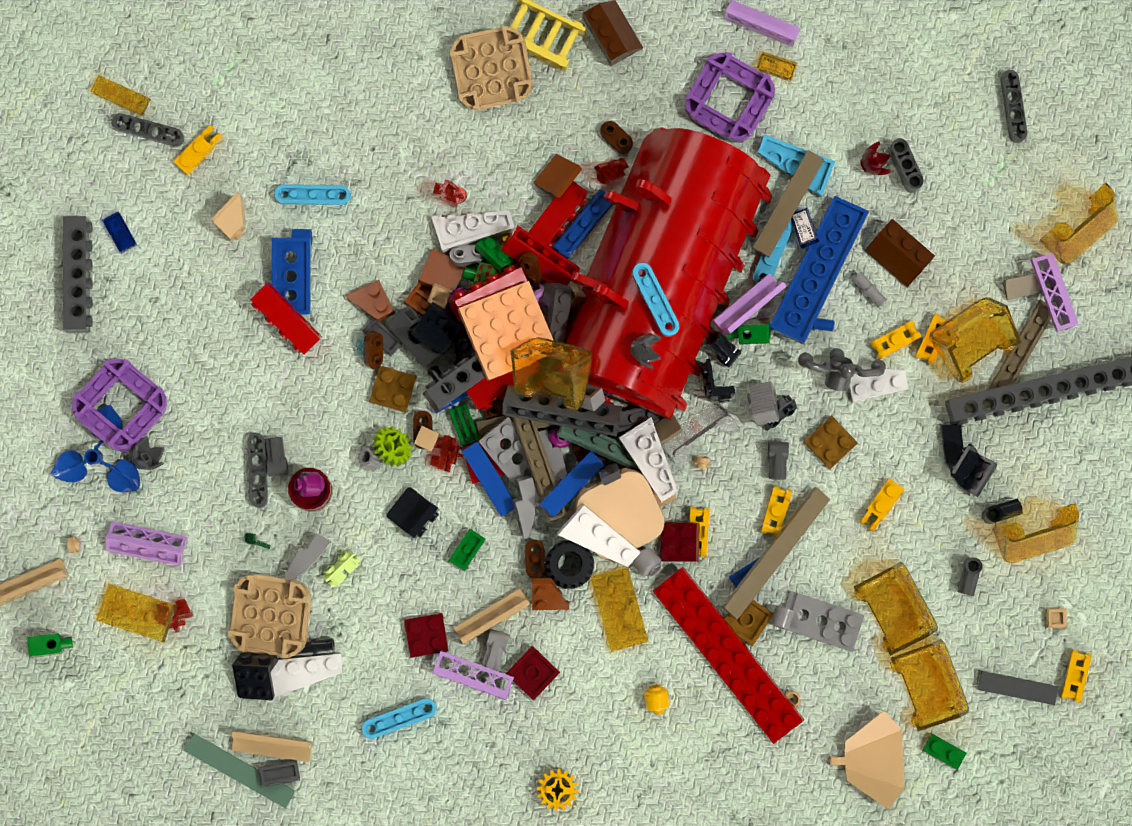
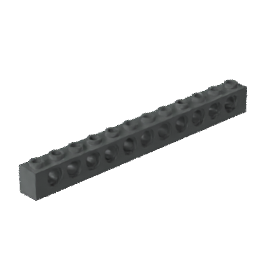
(956, 405)

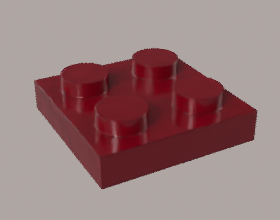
(680, 542)
(426, 635)
(533, 673)

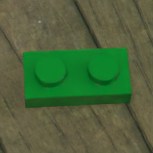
(492, 252)
(467, 549)
(944, 751)

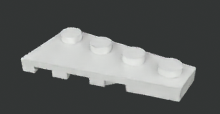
(470, 228)
(647, 453)
(594, 534)
(304, 671)

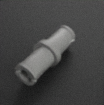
(869, 289)

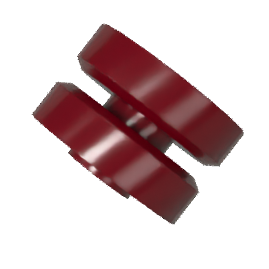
(311, 504)

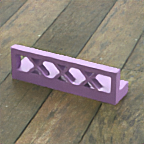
(761, 23)
(1057, 289)
(747, 304)
(144, 546)
(475, 684)

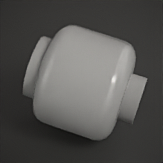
(647, 562)

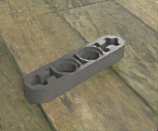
(1014, 106)
(147, 131)
(257, 470)

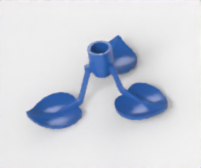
(71, 465)

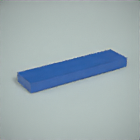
(582, 225)
(489, 478)
(571, 484)

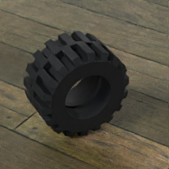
(557, 576)

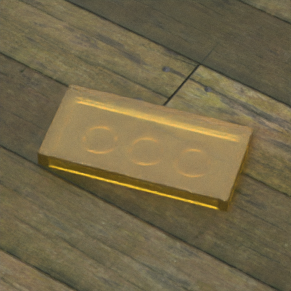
(619, 609)
(136, 613)

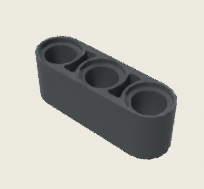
(904, 174)

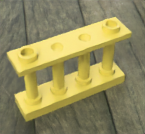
(543, 52)

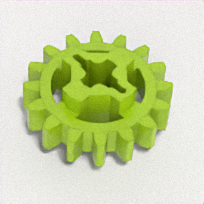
(392, 446)

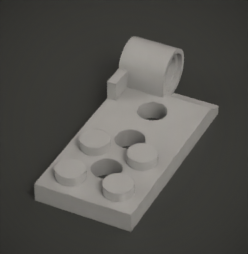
(503, 457)
(788, 619)

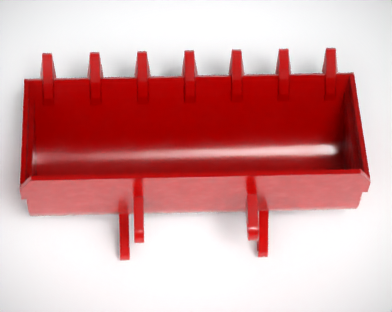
(687, 220)

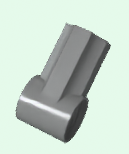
(495, 645)

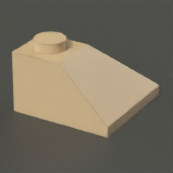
(231, 218)

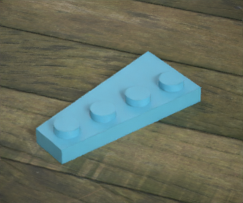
(788, 158)

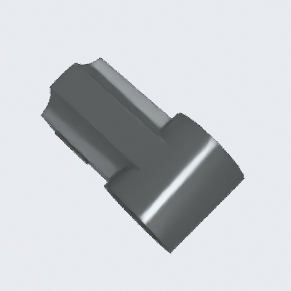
(778, 456)
(276, 462)
(968, 578)

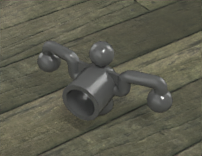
(840, 369)

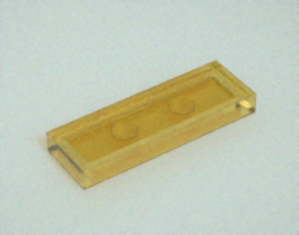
(120, 95)

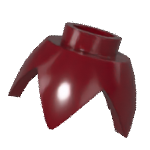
(874, 161)

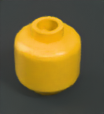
(656, 699)

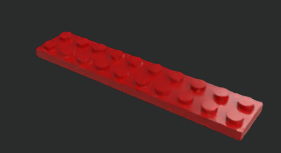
(728, 655)

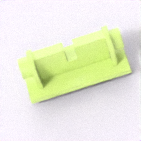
(334, 573)

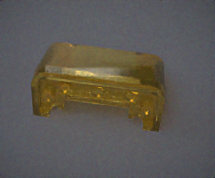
(1069, 243)
(974, 335)
(553, 369)
(1017, 546)
(897, 607)
(931, 684)

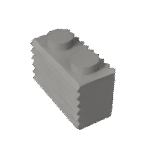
(763, 403)

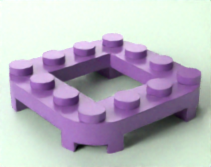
(743, 74)
(96, 389)

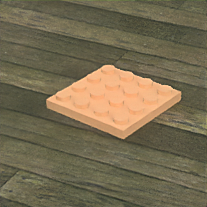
(502, 324)

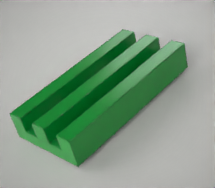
(459, 409)

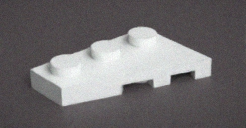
(870, 387)

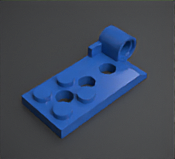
(301, 245)

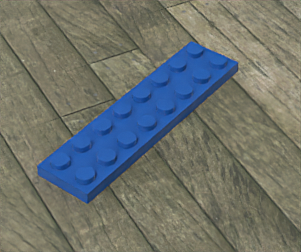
(819, 270)

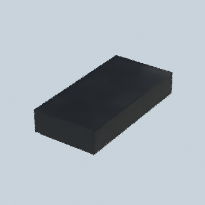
(952, 442)

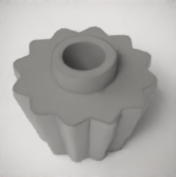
(369, 460)

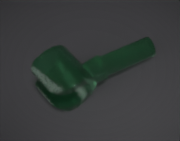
(250, 539)

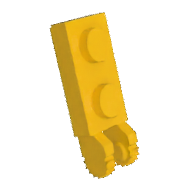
(197, 151)
(882, 503)

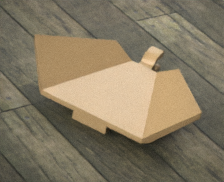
(875, 760)

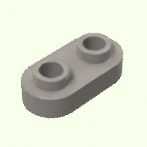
(468, 257)

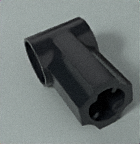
(725, 351)
(1003, 511)

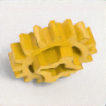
(566, 790)

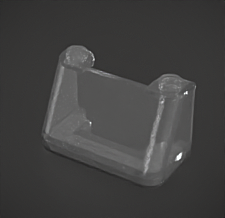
(711, 416)

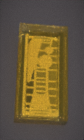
(776, 66)

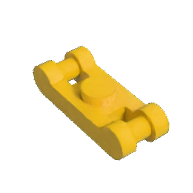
(896, 340)
(921, 353)
(776, 510)
(703, 536)
(1076, 675)

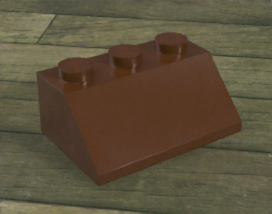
(612, 31)
(899, 253)

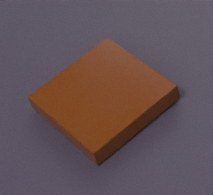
(557, 176)
(440, 271)

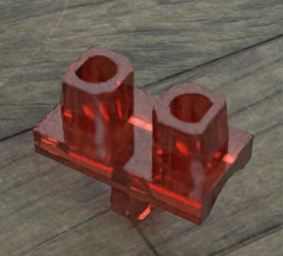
(611, 170)
(450, 193)
(448, 454)
(182, 612)

